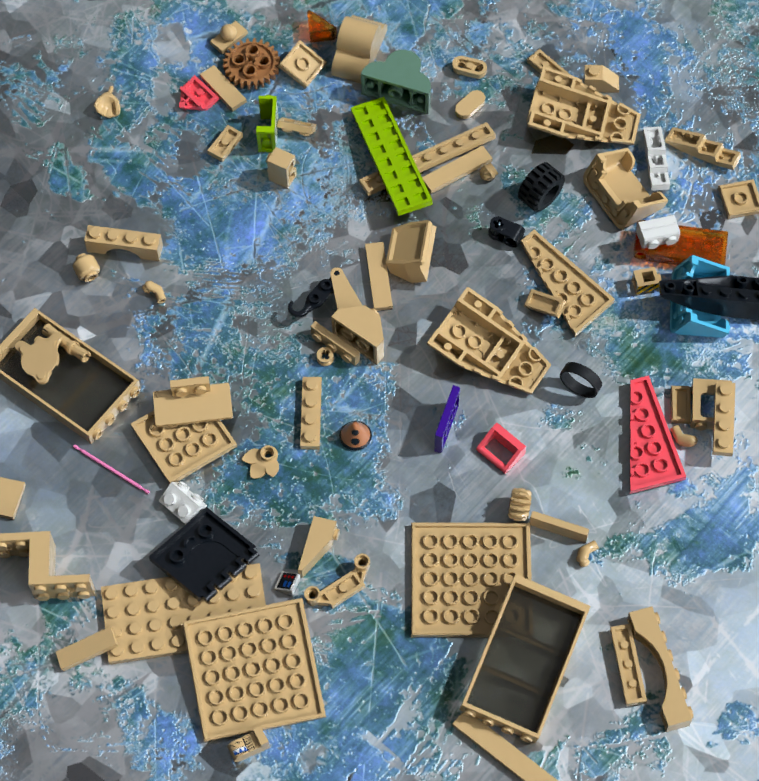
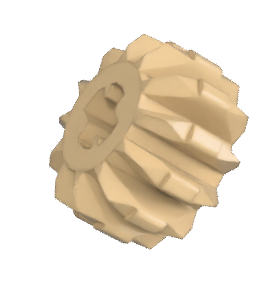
(519, 504)

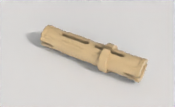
(72, 347)

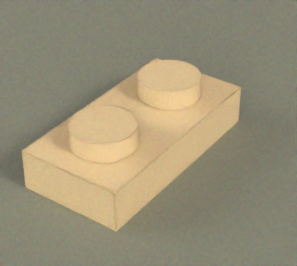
(303, 128)
(225, 143)

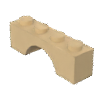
(144, 244)

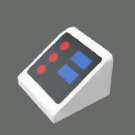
(287, 582)

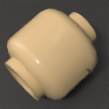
(86, 267)

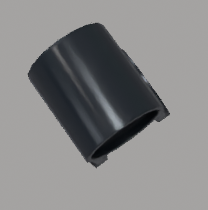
(506, 232)

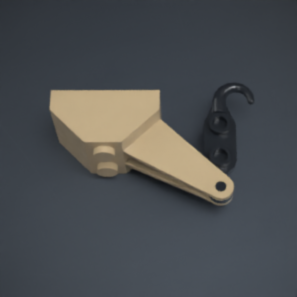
(351, 321)

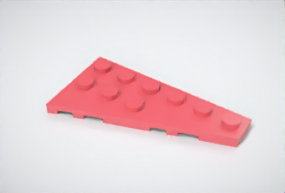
(652, 449)

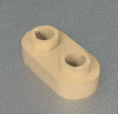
(470, 67)

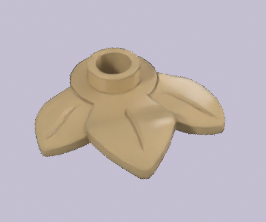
(260, 464)

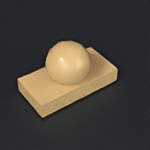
(228, 36)

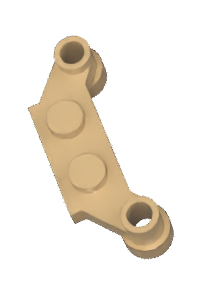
(342, 588)

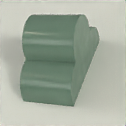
(398, 81)

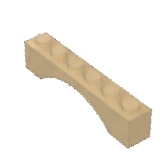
(646, 630)

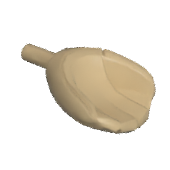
(107, 104)

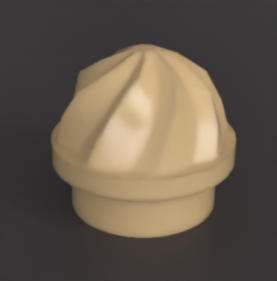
(488, 172)

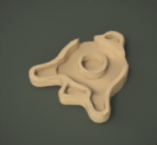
(41, 357)

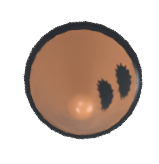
(355, 435)

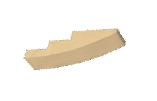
(706, 150)

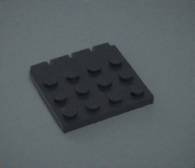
(204, 555)

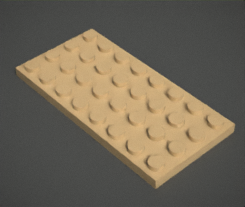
(151, 613)

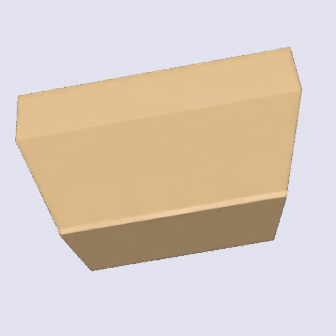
(411, 250)

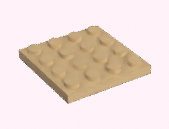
(184, 447)

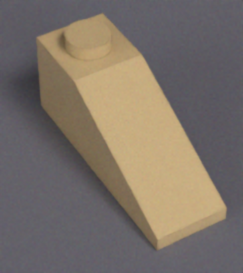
(319, 541)

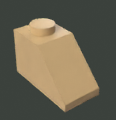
(601, 78)

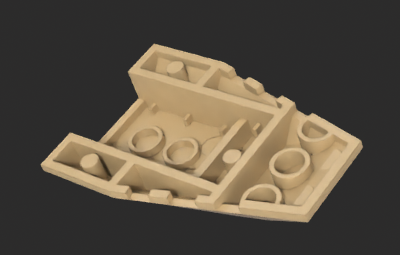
(578, 111)
(487, 343)

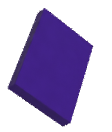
(447, 419)

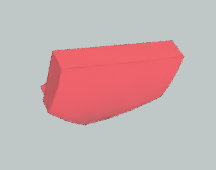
(197, 95)

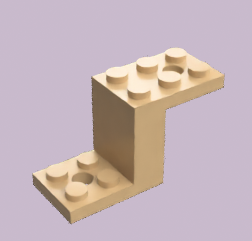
(42, 561)

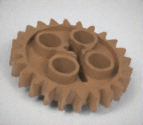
(248, 68)

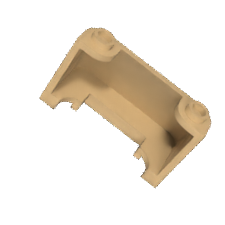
(618, 189)

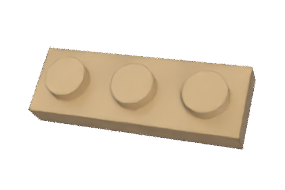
(336, 344)

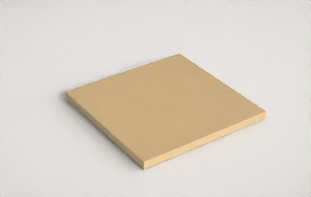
(464, 575)
(253, 669)

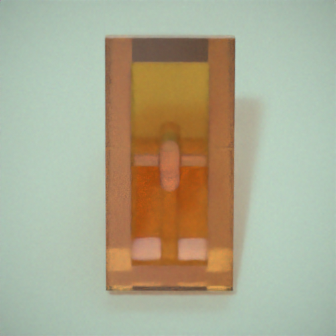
(320, 29)

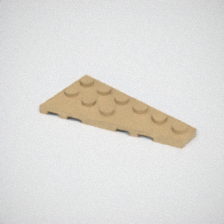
(566, 281)

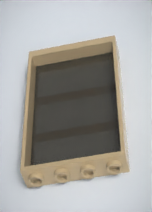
(77, 393)
(524, 659)

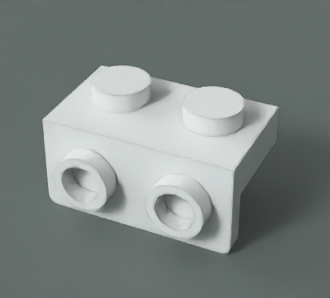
(182, 501)

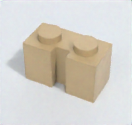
(281, 167)

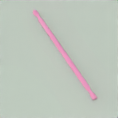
(111, 469)

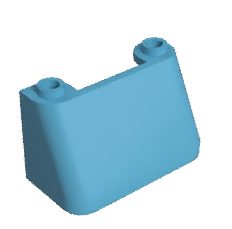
(694, 322)

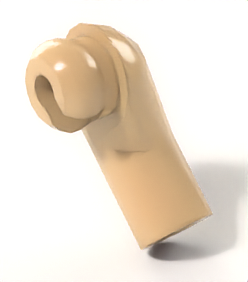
(151, 286)
(683, 439)
(584, 551)

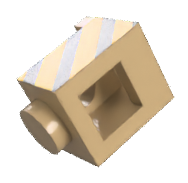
(645, 280)

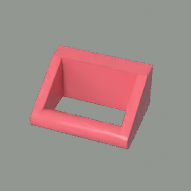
(508, 441)

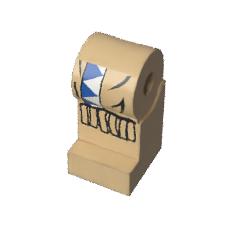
(248, 745)

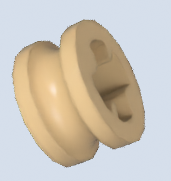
(325, 362)

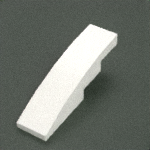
(656, 158)

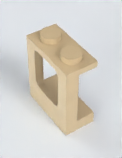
(698, 388)

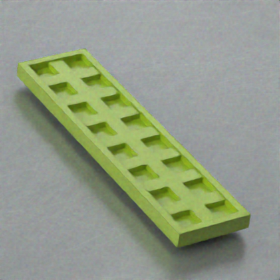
(391, 156)

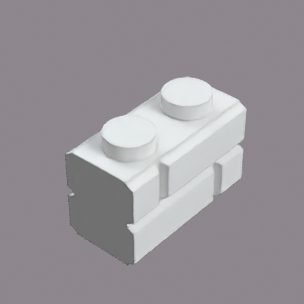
(658, 232)

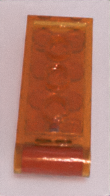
(692, 241)

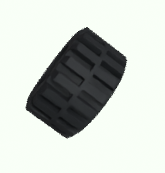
(541, 187)

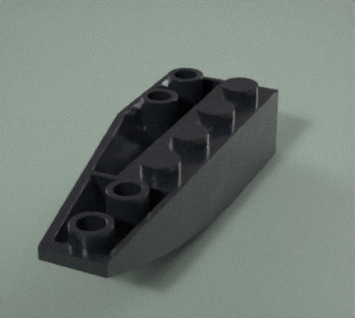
(716, 295)

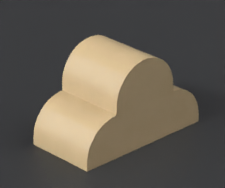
(357, 46)

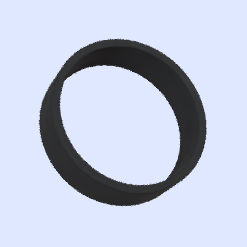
(585, 373)

